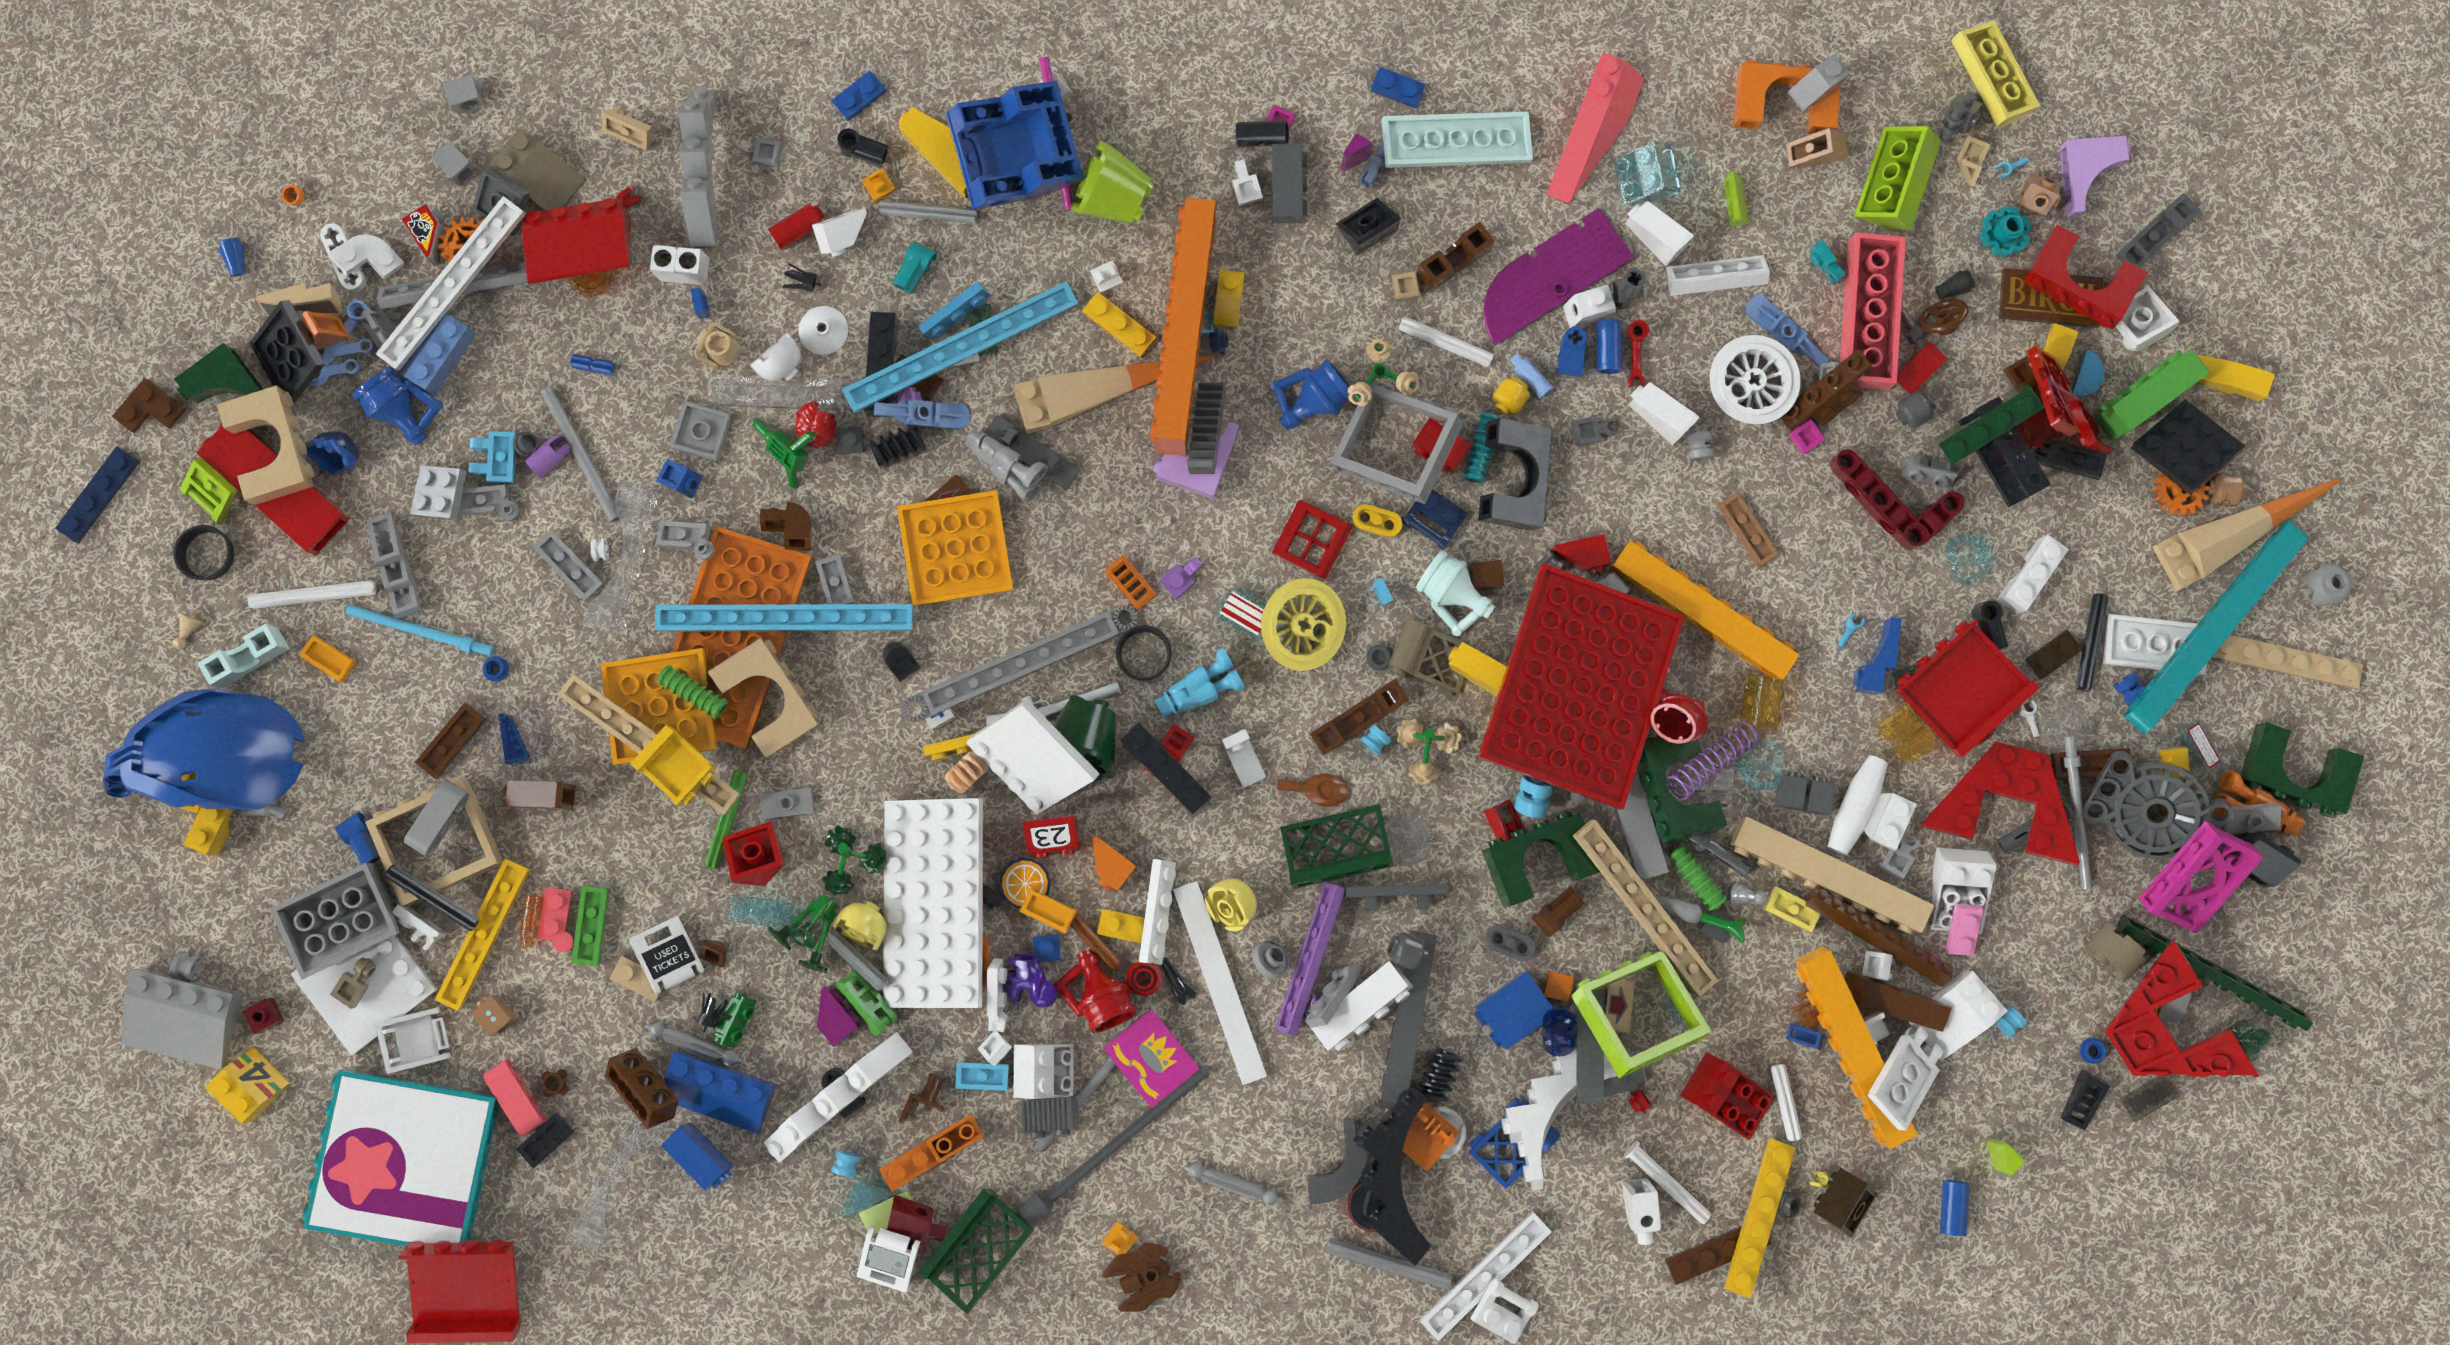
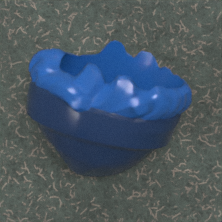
(333, 452)

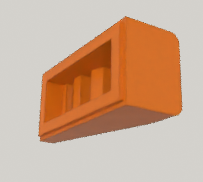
(1116, 565)

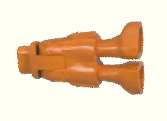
(2233, 784)

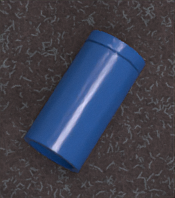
(1609, 346)
(1954, 1208)

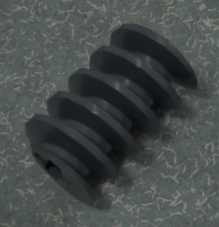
(897, 445)
(1440, 1075)

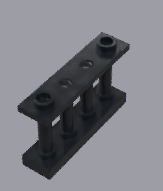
(2009, 461)

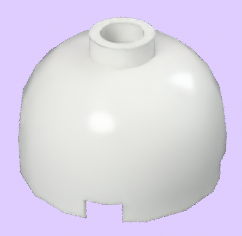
(778, 360)

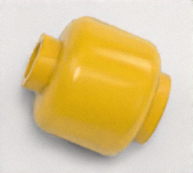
(1510, 396)

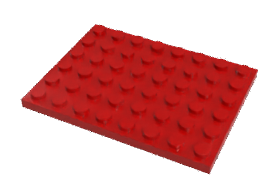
(1581, 686)

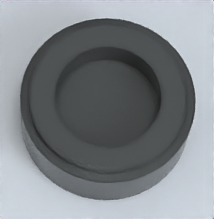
(1378, 657)

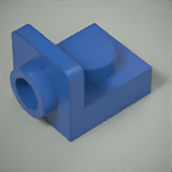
(679, 478)

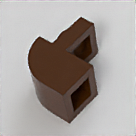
(793, 522)

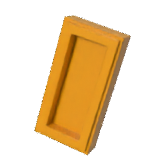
(327, 658)
(1048, 911)

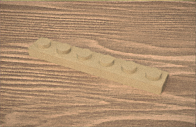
(2290, 661)

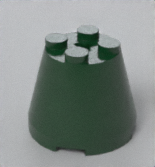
(1091, 731)

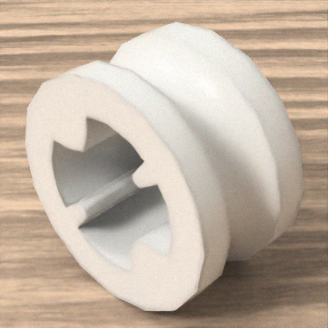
(600, 549)

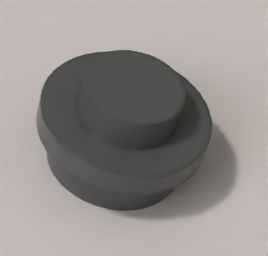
(525, 443)
(1789, 1205)

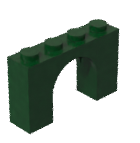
(2014, 408)
(2265, 771)
(1672, 818)
(1506, 857)

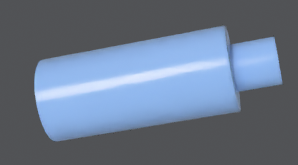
(1531, 376)

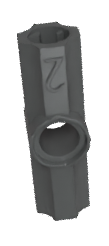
(1628, 288)

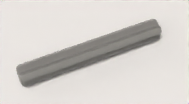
(928, 211)

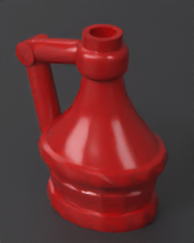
(1679, 718)
(1104, 999)

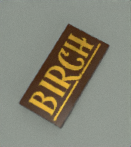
(2023, 303)

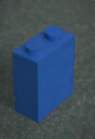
(1513, 1010)
(698, 1156)

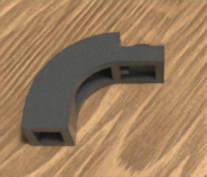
(1337, 1183)

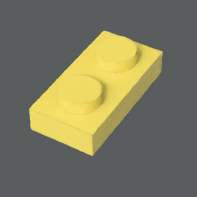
(1791, 909)

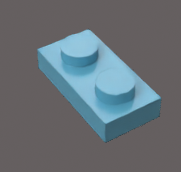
(982, 1076)

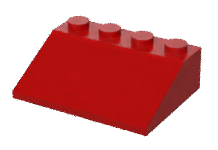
(576, 240)

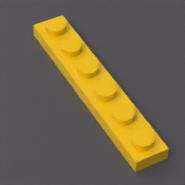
(481, 940)
(1759, 1218)

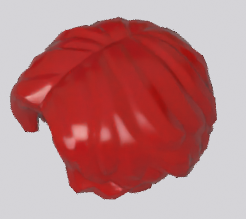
(820, 422)

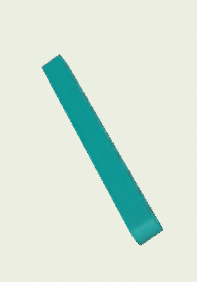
(2215, 627)

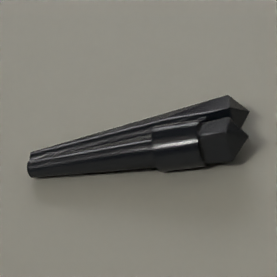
(1177, 982)

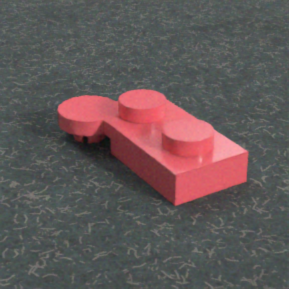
(556, 918)

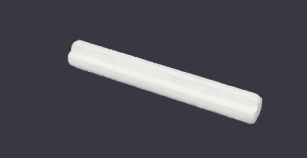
(1446, 341)

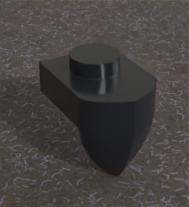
(899, 660)

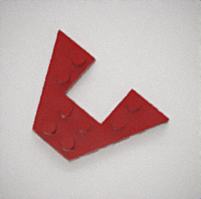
(2055, 393)
(2018, 776)
(2148, 1044)

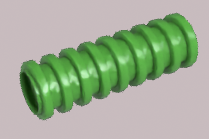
(692, 691)
(1697, 877)

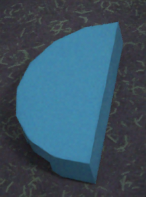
(2089, 375)

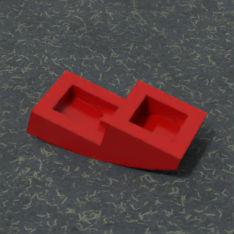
(1920, 367)
(1176, 742)

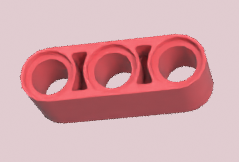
(513, 1097)

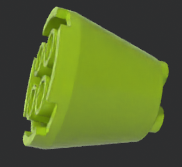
(1112, 187)

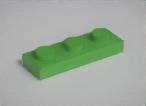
(590, 926)

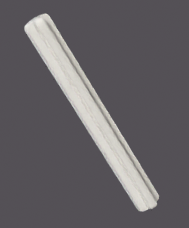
(312, 594)

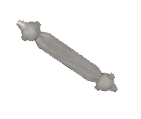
(693, 1043)
(1233, 1184)

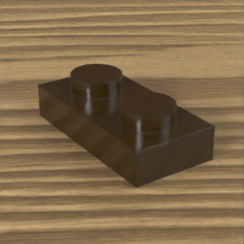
(2053, 654)

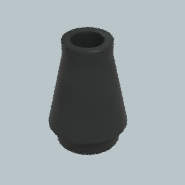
(1956, 285)

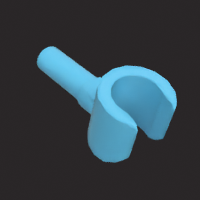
(2011, 166)
(1849, 630)

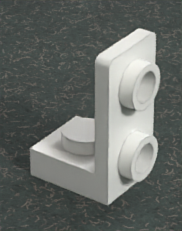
(1243, 758)

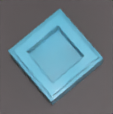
(1382, 592)

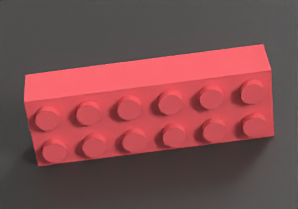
(1873, 306)

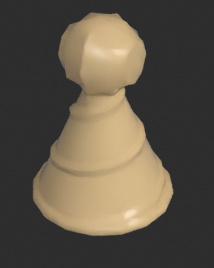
(187, 625)

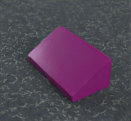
(1356, 152)

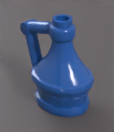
(1322, 393)
(389, 400)

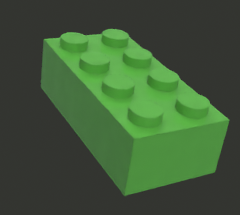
(2150, 393)

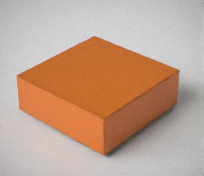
(1558, 986)

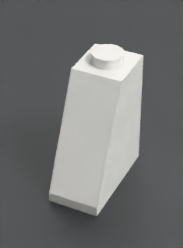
(1658, 232)
(1662, 412)

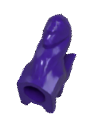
(1031, 977)

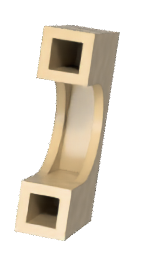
(290, 469)
(759, 660)

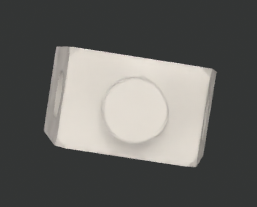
(1591, 306)
(1642, 1209)

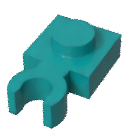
(1823, 257)

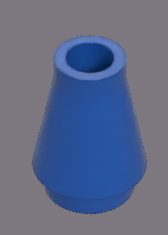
(233, 256)

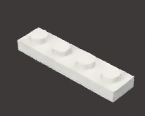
(1157, 911)

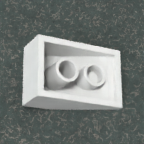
(1971, 1013)

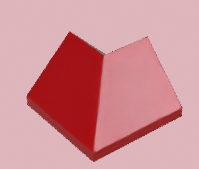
(753, 855)

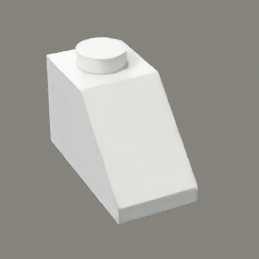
(839, 232)

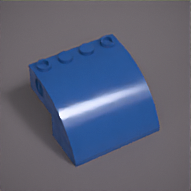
(1014, 145)

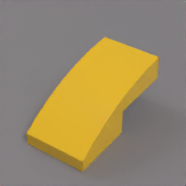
(2060, 343)

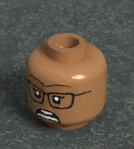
(2226, 490)

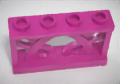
(2198, 855)

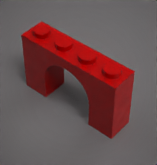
(2051, 277)

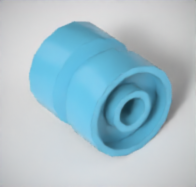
(1533, 797)

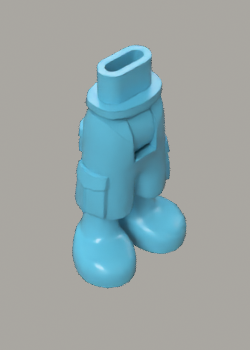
(1197, 688)

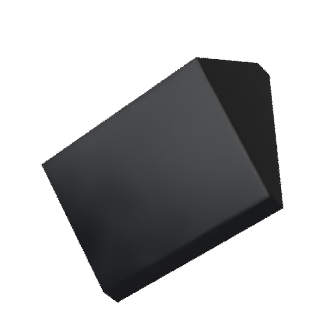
(1368, 225)

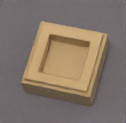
(1406, 286)

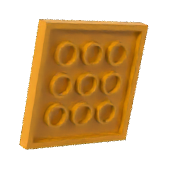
(955, 548)
(635, 689)

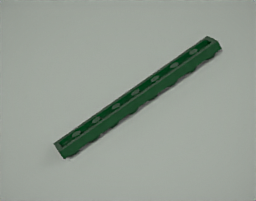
(2222, 978)

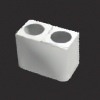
(695, 275)

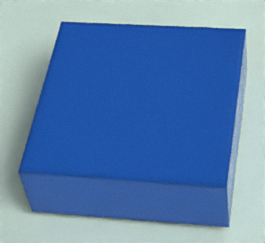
(700, 303)

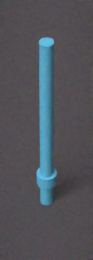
(466, 643)

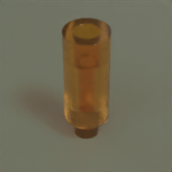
(531, 919)

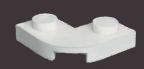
(366, 249)

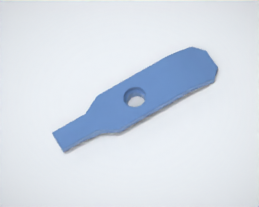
(1775, 321)
(937, 414)

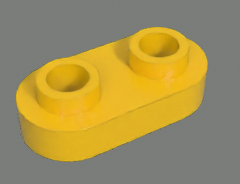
(1377, 519)

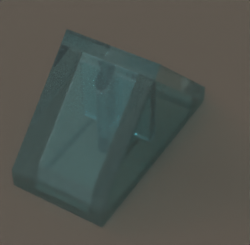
(863, 1194)

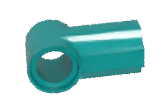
(915, 265)

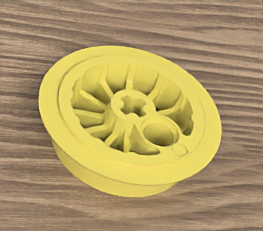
(1331, 631)

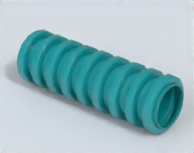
(1480, 453)

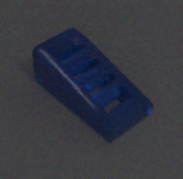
(513, 746)

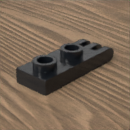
(2071, 459)

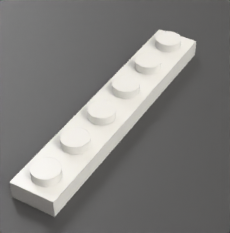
(1494, 1265)

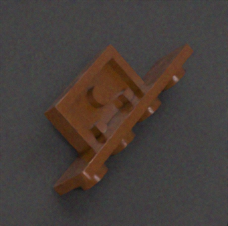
(1830, 393)

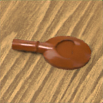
(1319, 789)

